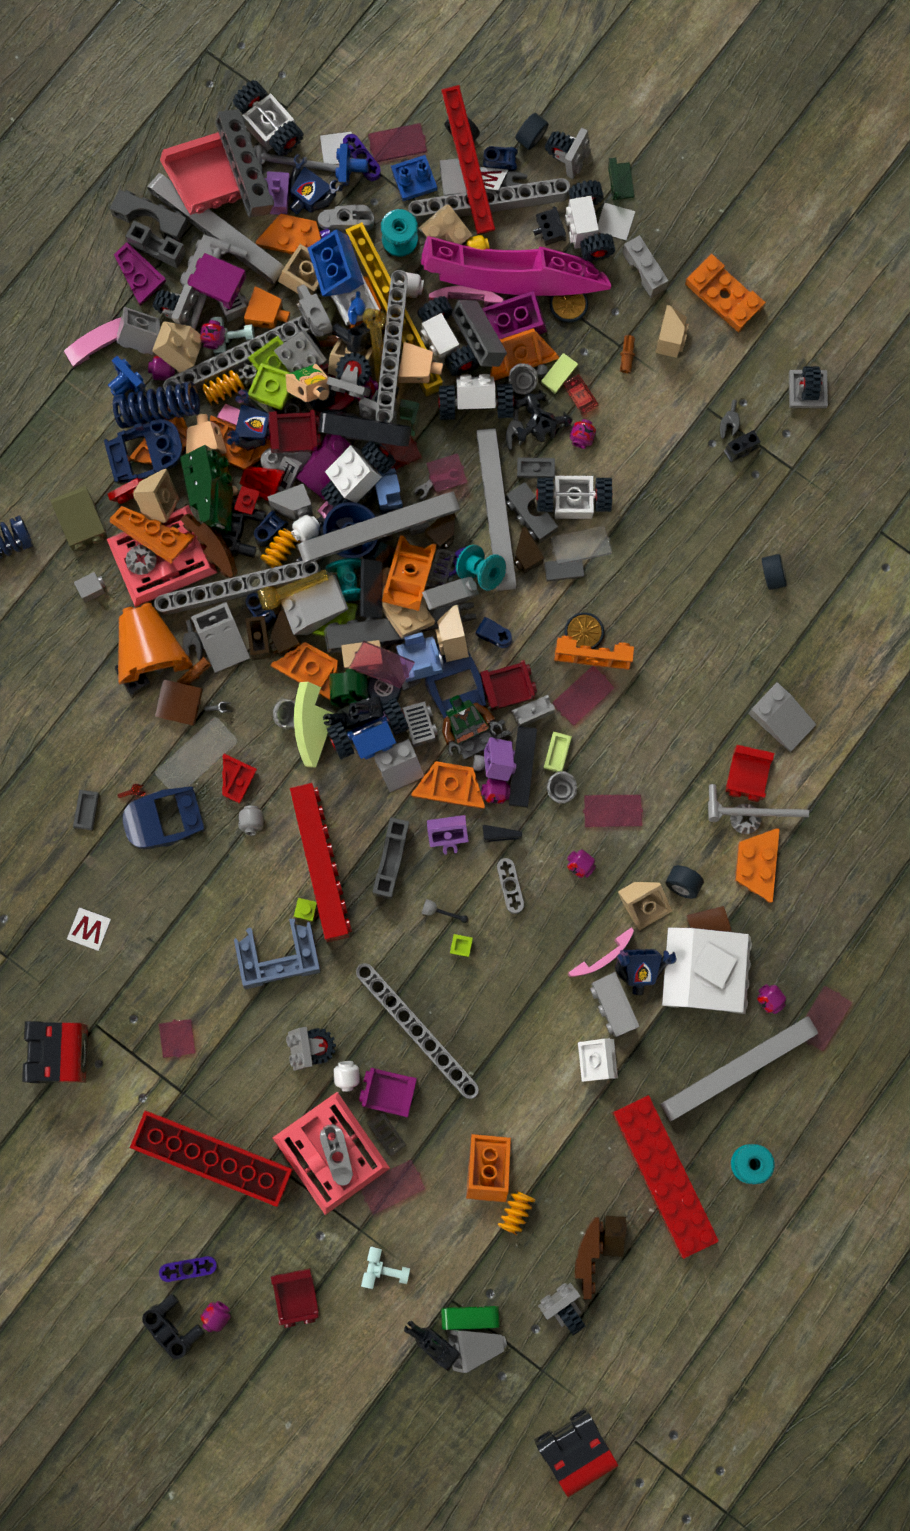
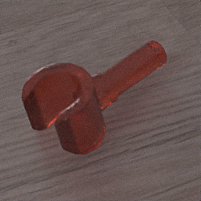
(133, 791)

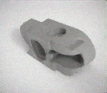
(331, 218)
(313, 312)
(340, 1170)

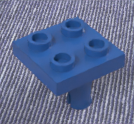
(348, 164)
(414, 178)
(126, 378)

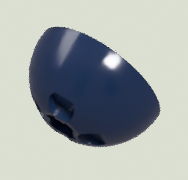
(347, 515)

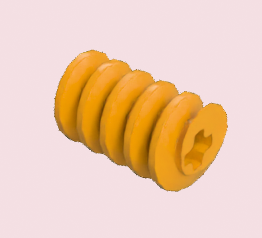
(222, 387)
(279, 548)
(516, 1212)

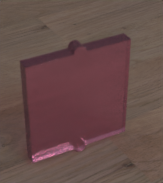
(446, 472)
(177, 1038)

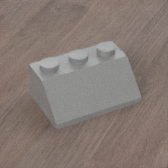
(614, 1005)

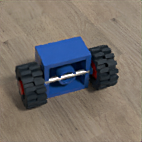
(370, 736)

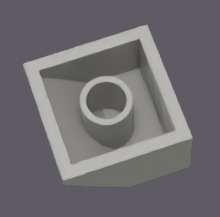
(138, 331)
(291, 503)
(399, 766)

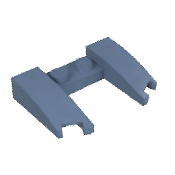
(255, 973)

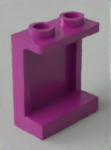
(217, 279)
(388, 1092)

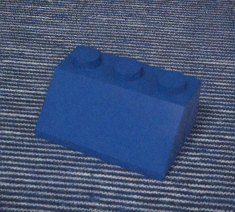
(335, 264)

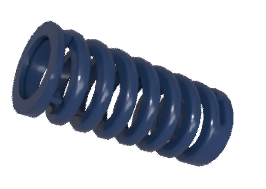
(153, 401)
(20, 535)

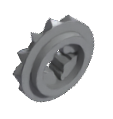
(139, 568)
(745, 828)

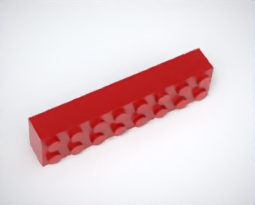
(319, 862)
(211, 1158)
(665, 1177)

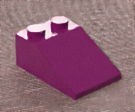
(516, 315)
(313, 471)

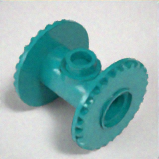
(399, 232)
(488, 571)
(347, 577)
(764, 1164)

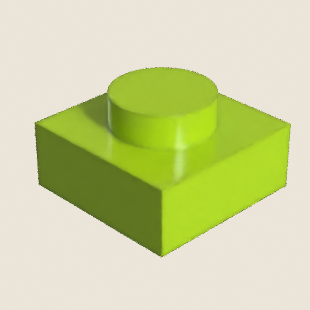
(305, 909)
(461, 945)

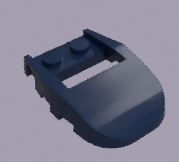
(163, 446)
(451, 668)
(143, 822)

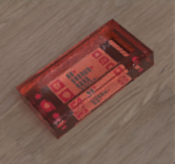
(580, 394)

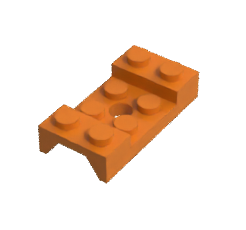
(712, 279)
(405, 587)
(568, 652)

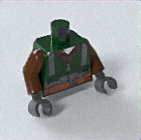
(465, 722)

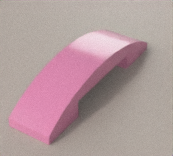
(466, 293)
(92, 342)
(583, 969)

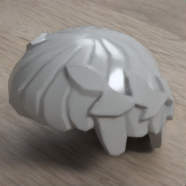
(523, 378)
(284, 714)
(562, 787)

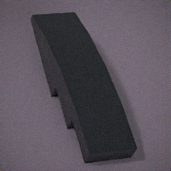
(524, 764)

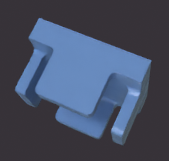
(388, 492)
(423, 653)

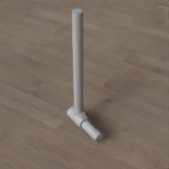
(262, 156)
(218, 247)
(716, 810)

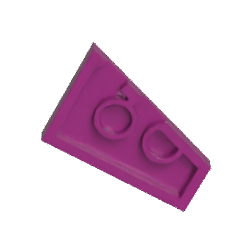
(139, 273)

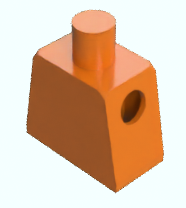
(265, 310)

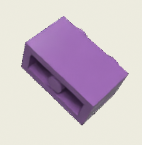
(279, 188)
(499, 759)
(447, 832)

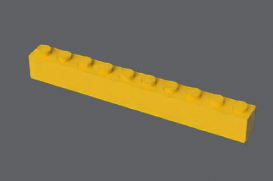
(380, 281)

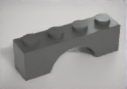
(128, 207)
(391, 858)

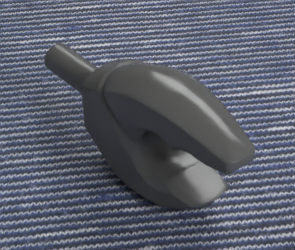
(511, 176)
(732, 419)
(511, 430)
(192, 639)

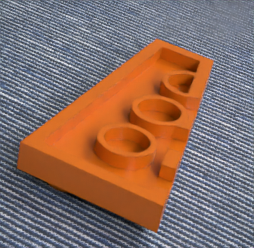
(152, 534)

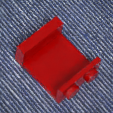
(749, 773)

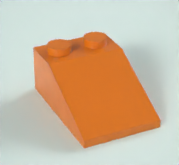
(488, 1168)

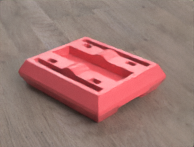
(163, 569)
(307, 1131)

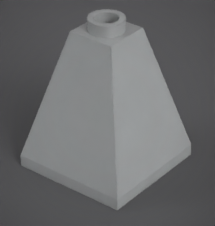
(474, 1348)

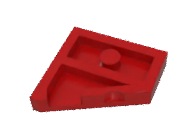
(262, 480)
(124, 492)
(236, 778)

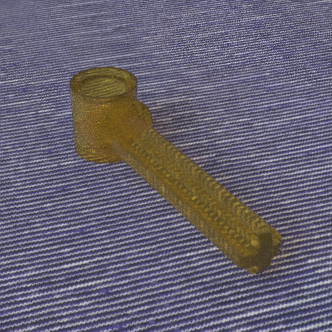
(376, 336)
(271, 597)

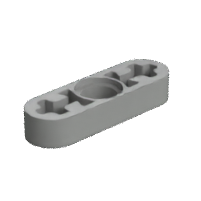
(508, 901)

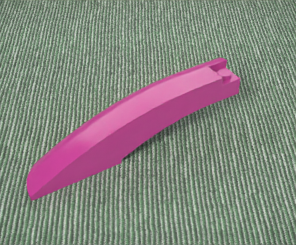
(512, 271)

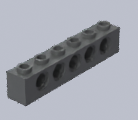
(240, 150)

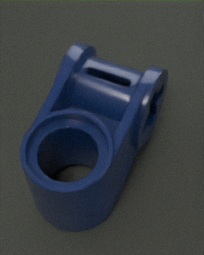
(501, 157)
(269, 526)
(258, 611)
(491, 632)

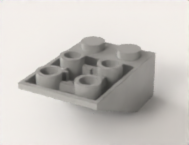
(220, 637)

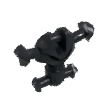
(540, 421)

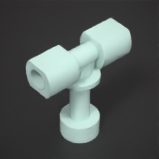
(247, 332)
(375, 1269)

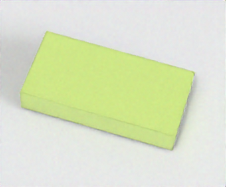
(559, 373)
(557, 752)

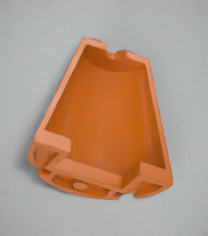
(147, 644)

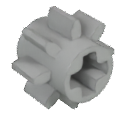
(247, 370)

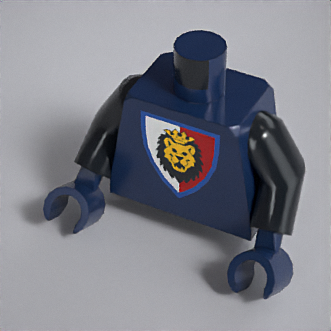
(309, 189)
(251, 425)
(642, 967)

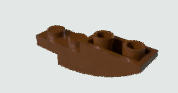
(217, 549)
(588, 1248)

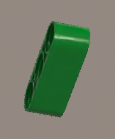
(470, 1317)

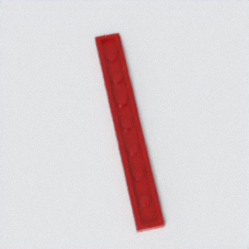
(468, 160)

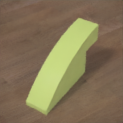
(309, 724)

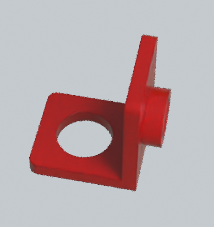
(247, 500)

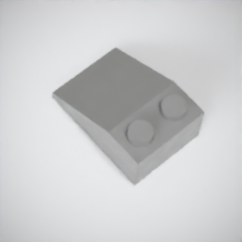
(314, 606)
(782, 717)

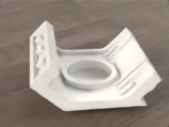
(691, 990)

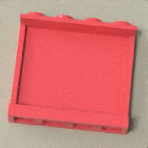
(201, 173)

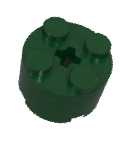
(347, 687)

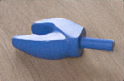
(357, 308)

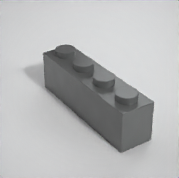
(479, 333)
(358, 632)

